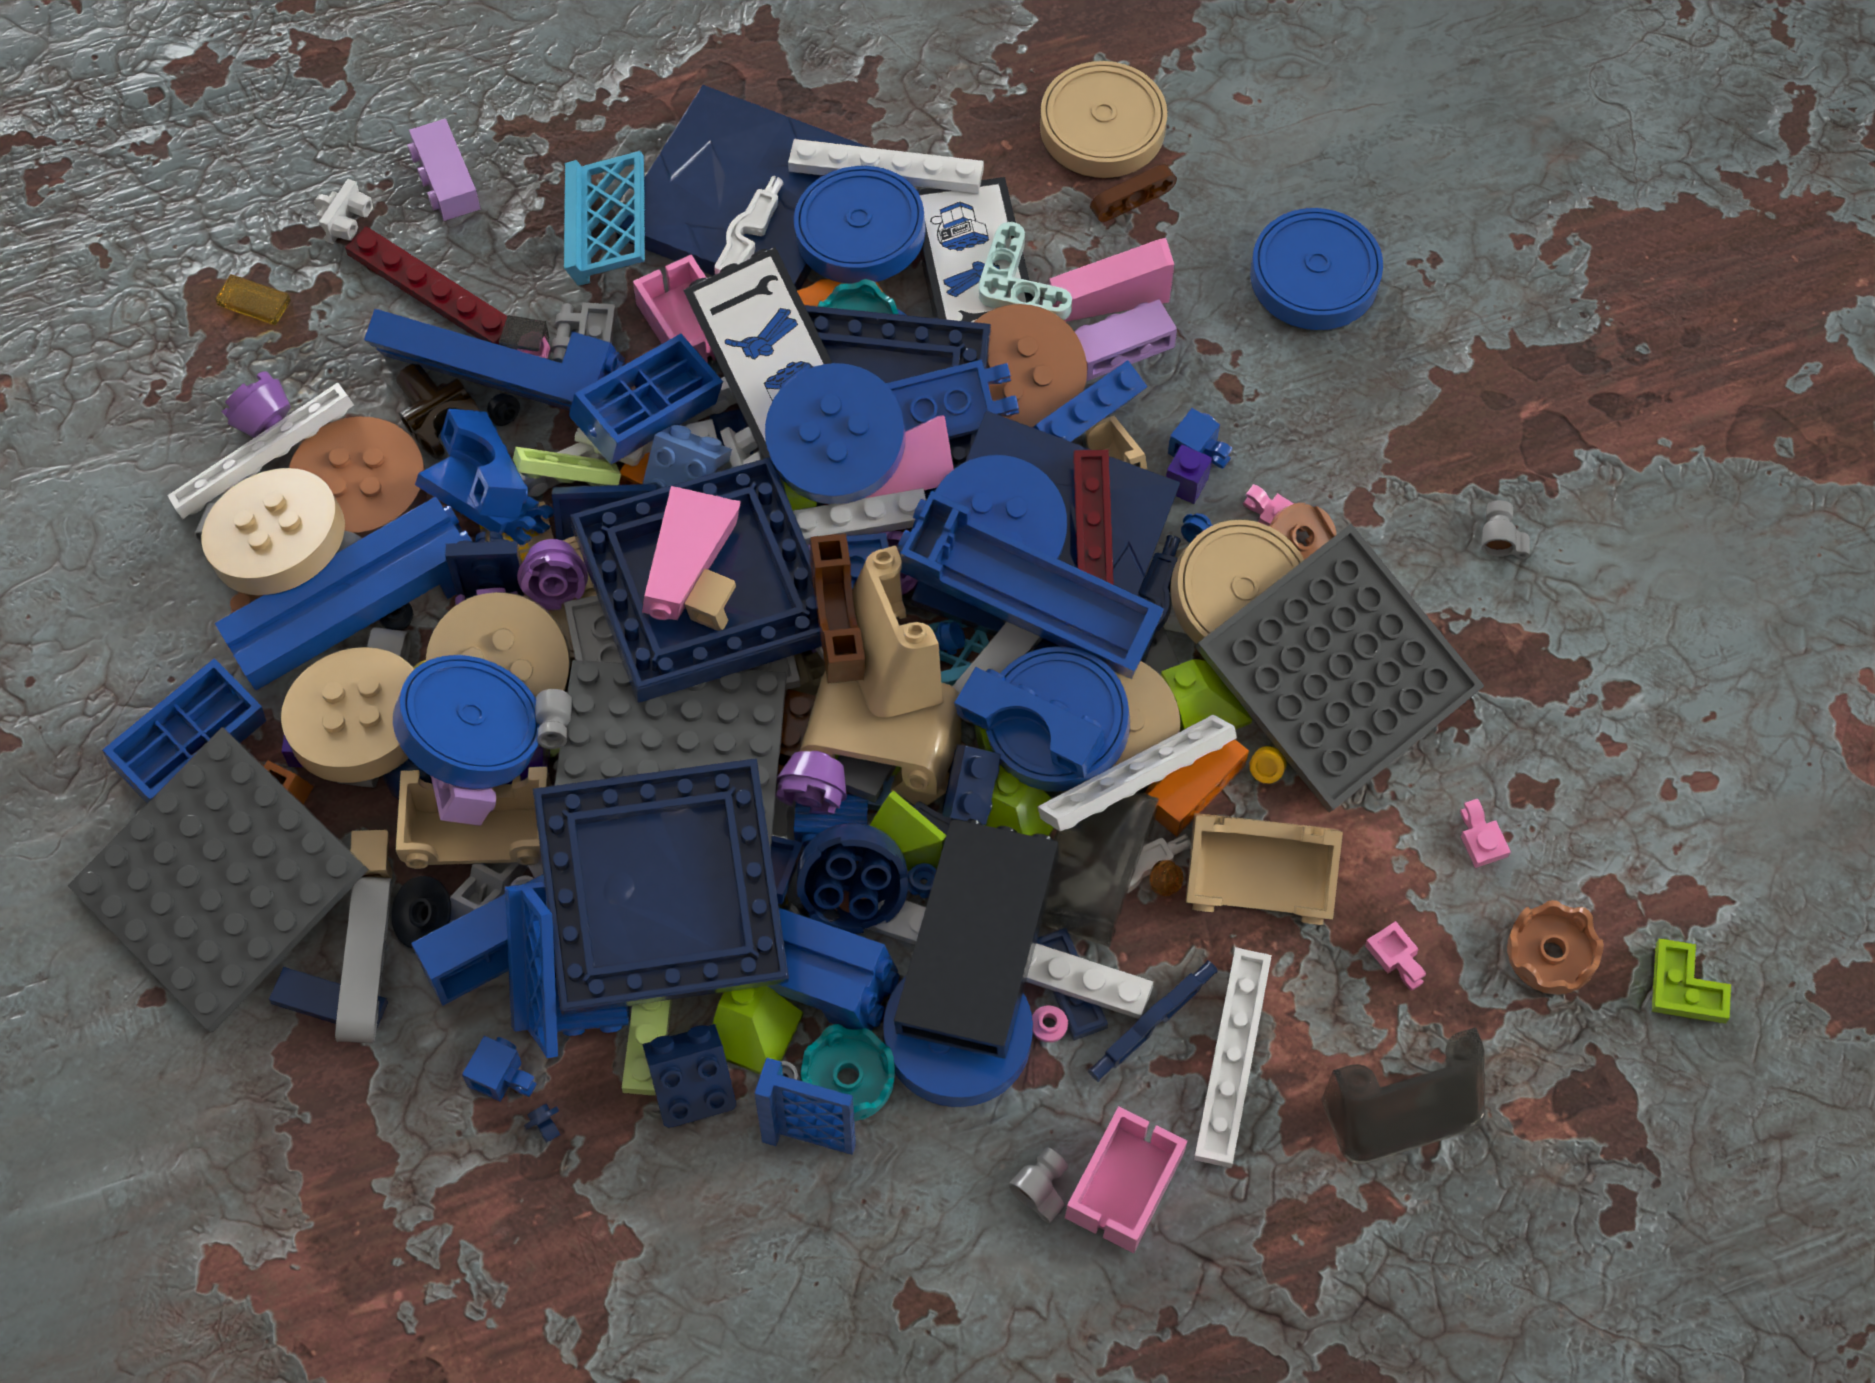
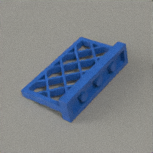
(531, 964)
(803, 1111)

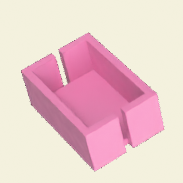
(670, 311)
(1125, 1180)

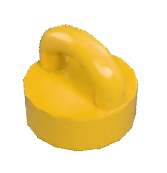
(1267, 765)

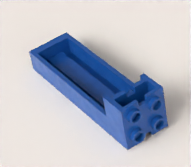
(492, 364)
(1026, 585)
(346, 596)
(836, 972)

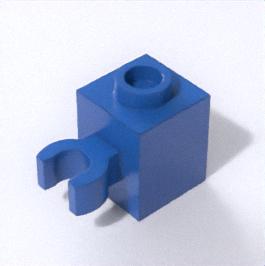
(1200, 433)
(496, 1068)

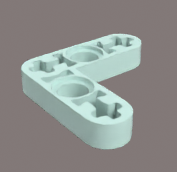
(1004, 278)

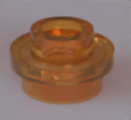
(1166, 878)

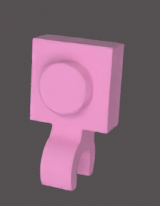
(1259, 502)
(1482, 840)
(1396, 950)

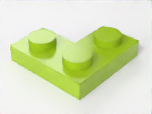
(1680, 993)

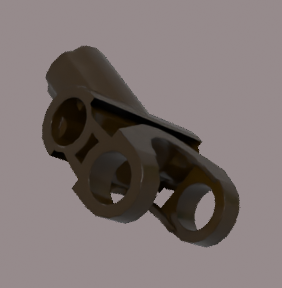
(430, 406)

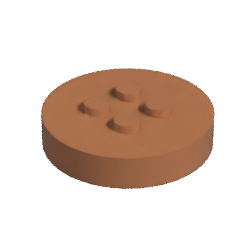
(1042, 358)
(367, 468)

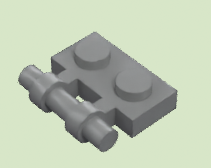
(593, 321)

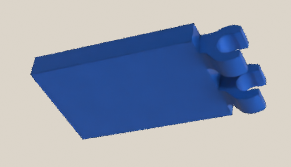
(955, 392)
(452, 483)

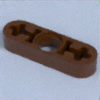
(1133, 193)

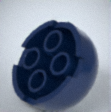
(857, 861)

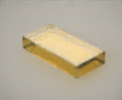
(253, 299)

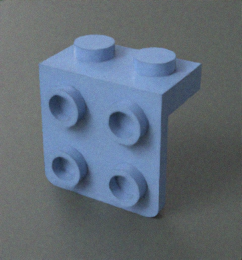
(683, 456)

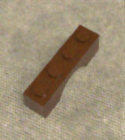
(835, 608)

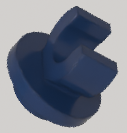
(542, 1118)

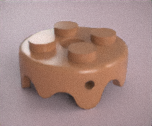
(1567, 928)

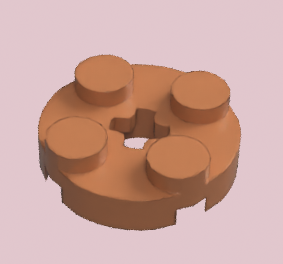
(1305, 518)

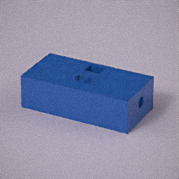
(670, 389)
(181, 724)
(466, 950)

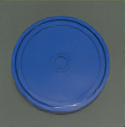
(859, 224)
(1316, 268)
(835, 433)
(1010, 499)
(1085, 688)
(466, 721)
(953, 1074)

